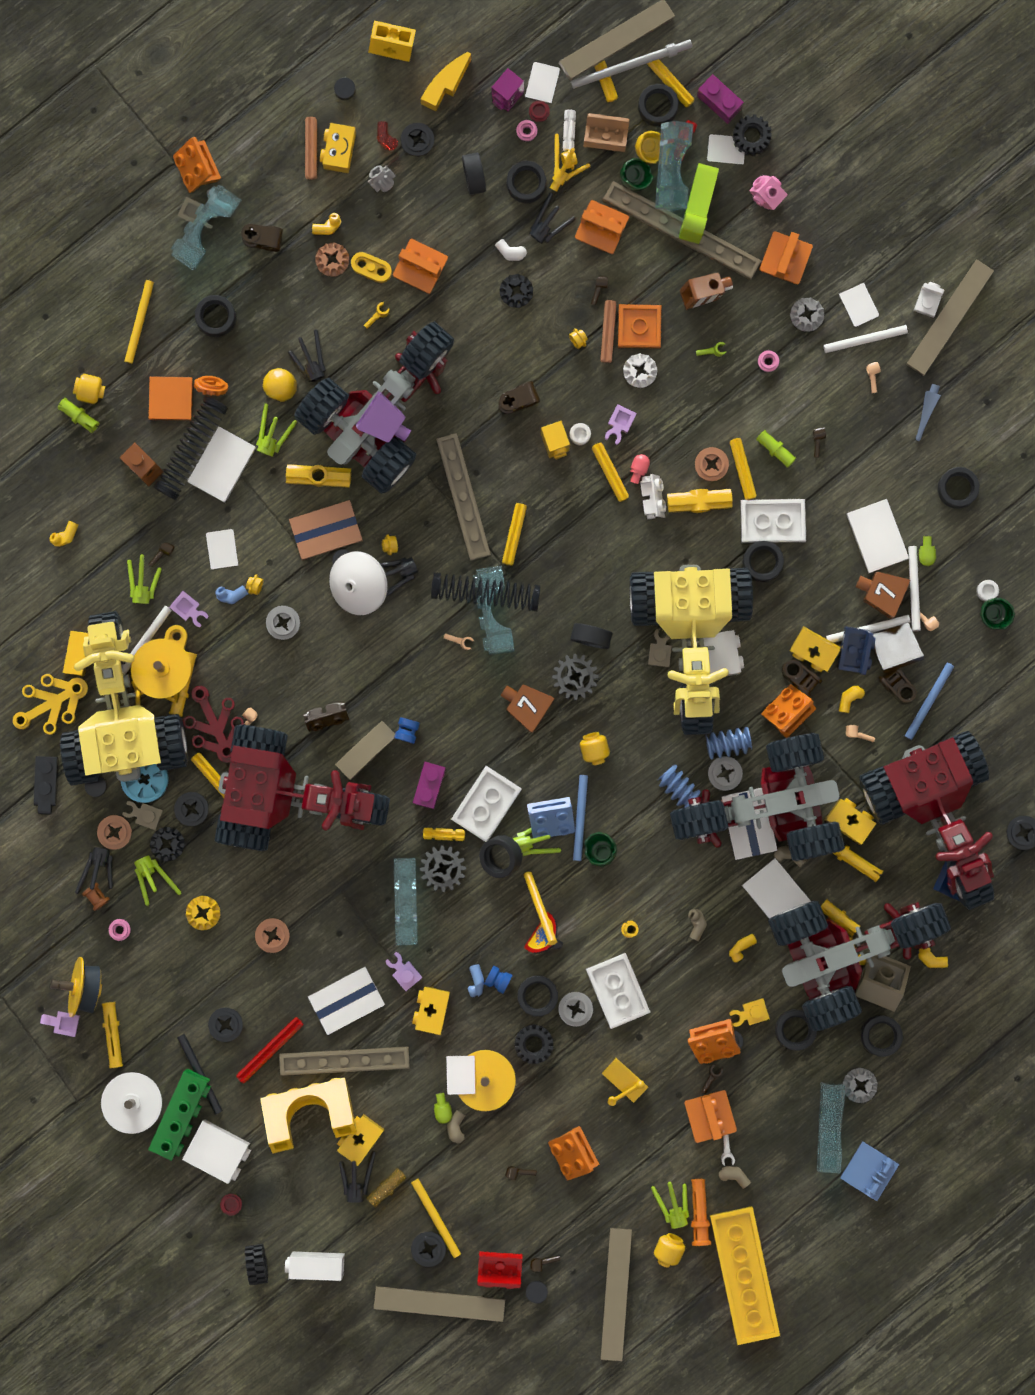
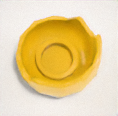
(648, 147)
(279, 384)

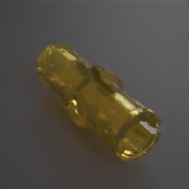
(386, 1187)

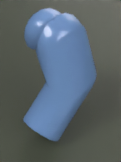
(230, 597)
(478, 980)

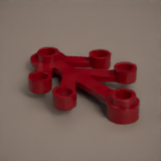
(216, 727)

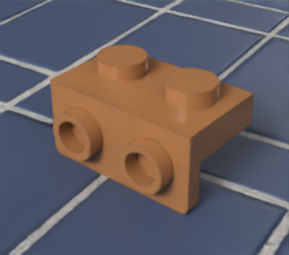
(606, 132)

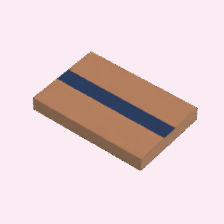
(325, 530)

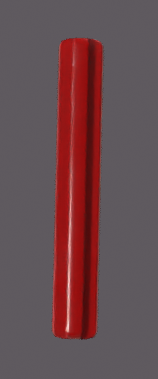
(269, 1050)

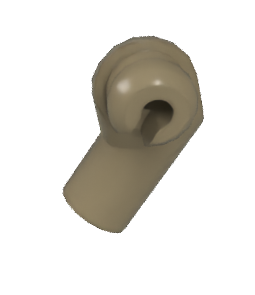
(699, 923)

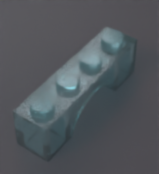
(674, 141)
(190, 248)
(499, 638)
(405, 901)
(829, 1133)

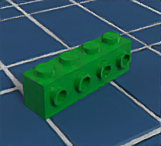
(179, 1114)

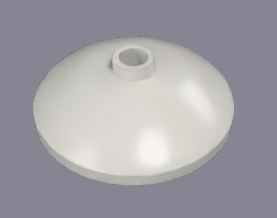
(367, 583)

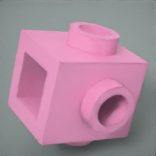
(768, 192)

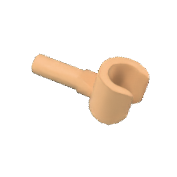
(873, 369)
(930, 624)
(458, 640)
(250, 715)
(852, 732)

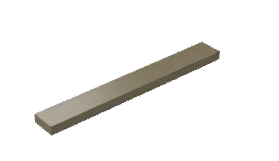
(670, 224)

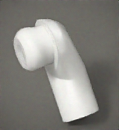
(511, 253)

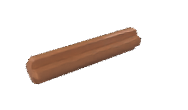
(311, 148)
(608, 331)

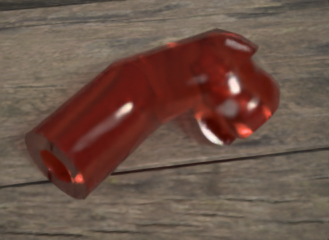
(384, 138)

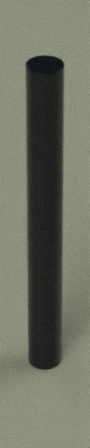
(197, 1068)

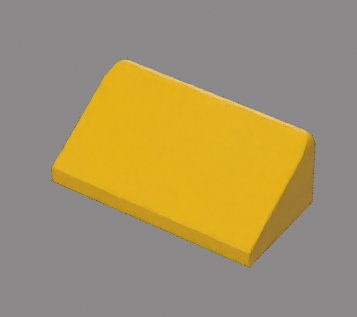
(75, 653)
(623, 1079)

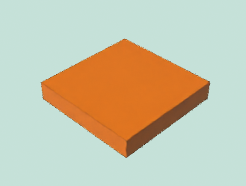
(639, 326)
(170, 398)

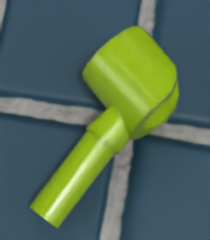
(714, 350)

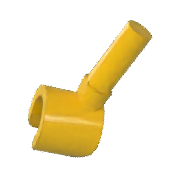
(377, 315)

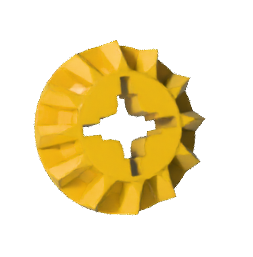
(212, 915)

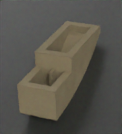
(365, 750)

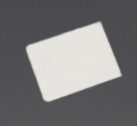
(542, 82)
(723, 150)
(859, 304)
(222, 549)
(460, 1074)

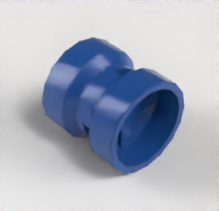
(405, 735)
(498, 979)

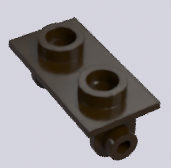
(317, 720)

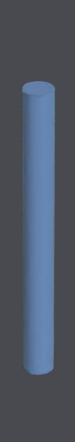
(929, 701)
(580, 817)

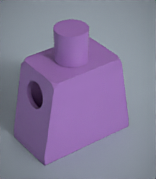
(383, 420)

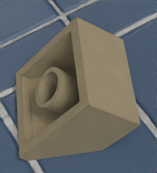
(884, 982)

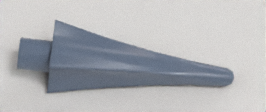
(930, 401)

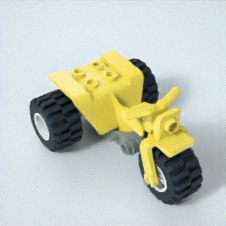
(691, 608)
(122, 735)

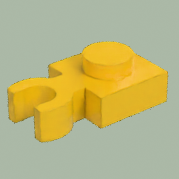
(753, 1012)

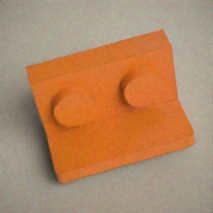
(196, 164)
(601, 227)
(786, 257)
(420, 266)
(789, 710)
(713, 1041)
(710, 1116)
(573, 1153)

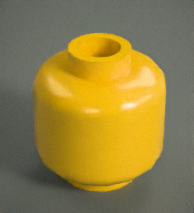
(88, 388)
(594, 748)
(669, 1250)

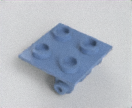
(869, 1171)

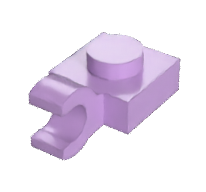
(63, 1023)

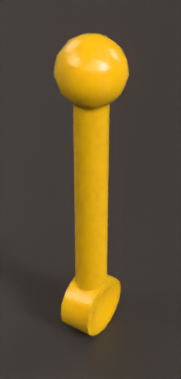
(612, 1100)

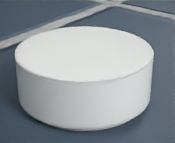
(580, 434)
(987, 590)

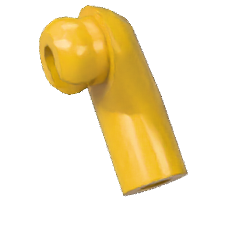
(64, 537)

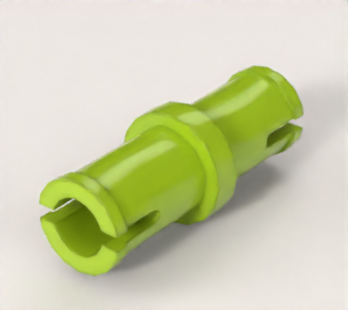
(78, 415)
(776, 448)

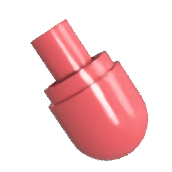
(639, 467)

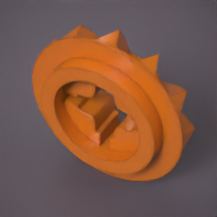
(211, 385)

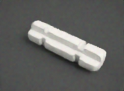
(569, 129)

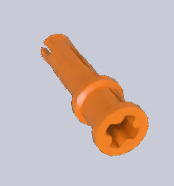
(700, 1223)

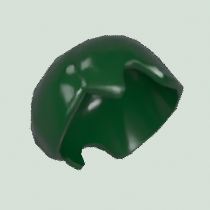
(636, 174)
(997, 613)
(600, 849)

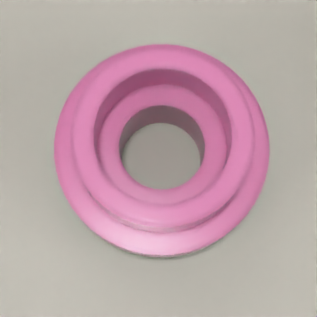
(526, 124)
(768, 354)
(112, 929)

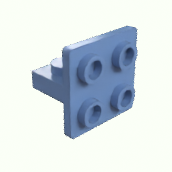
(551, 817)

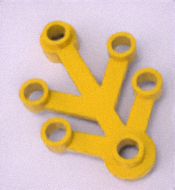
(53, 702)

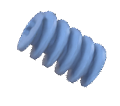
(728, 742)
(678, 786)

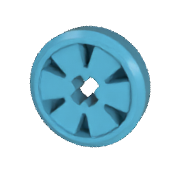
(153, 790)

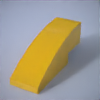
(446, 82)

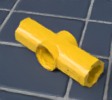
(332, 476)
(699, 500)

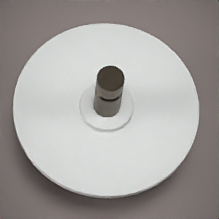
(131, 1103)

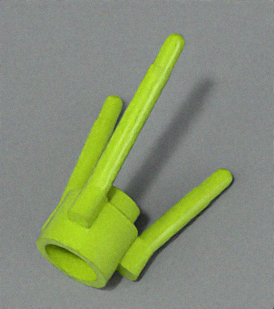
(267, 445)
(140, 593)
(526, 843)
(145, 868)
(677, 1217)

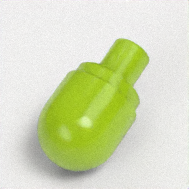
(927, 552)
(442, 1109)

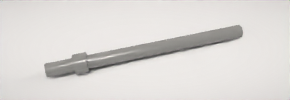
(670, 50)

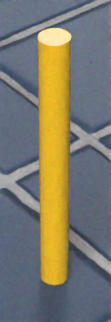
(139, 322)
(540, 908)
(436, 1218)

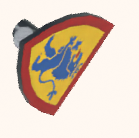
(538, 942)

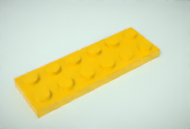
(745, 1275)

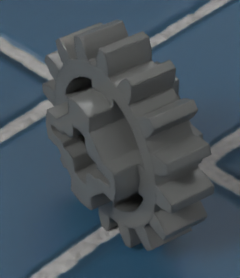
(569, 663)
(438, 859)

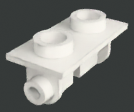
(655, 505)

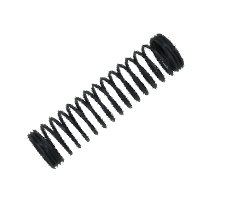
(211, 403)
(436, 589)

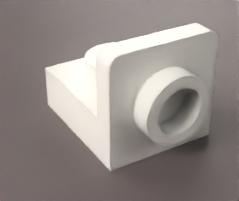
(929, 299)

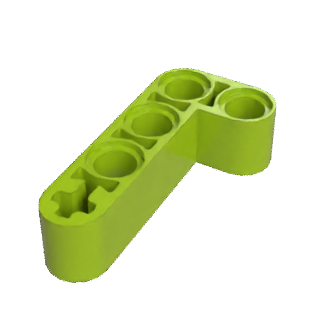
(698, 203)

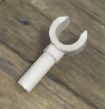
(727, 1153)

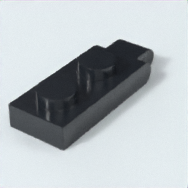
(45, 784)

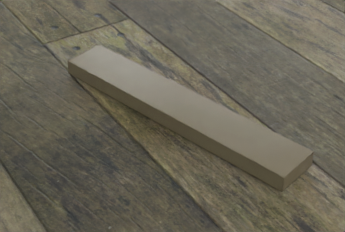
(616, 39)
(950, 317)
(463, 497)
(344, 1061)
(616, 1294)
(439, 1304)

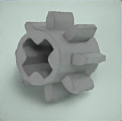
(381, 178)

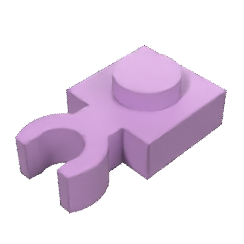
(620, 421)
(186, 606)
(406, 974)

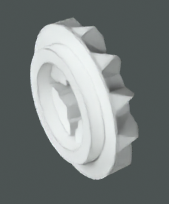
(644, 379)

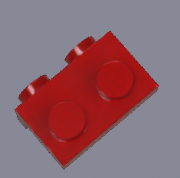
(499, 1270)

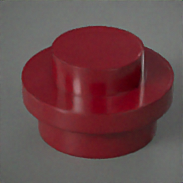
(539, 111)
(231, 1204)

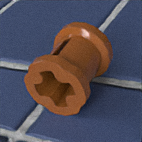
(96, 897)

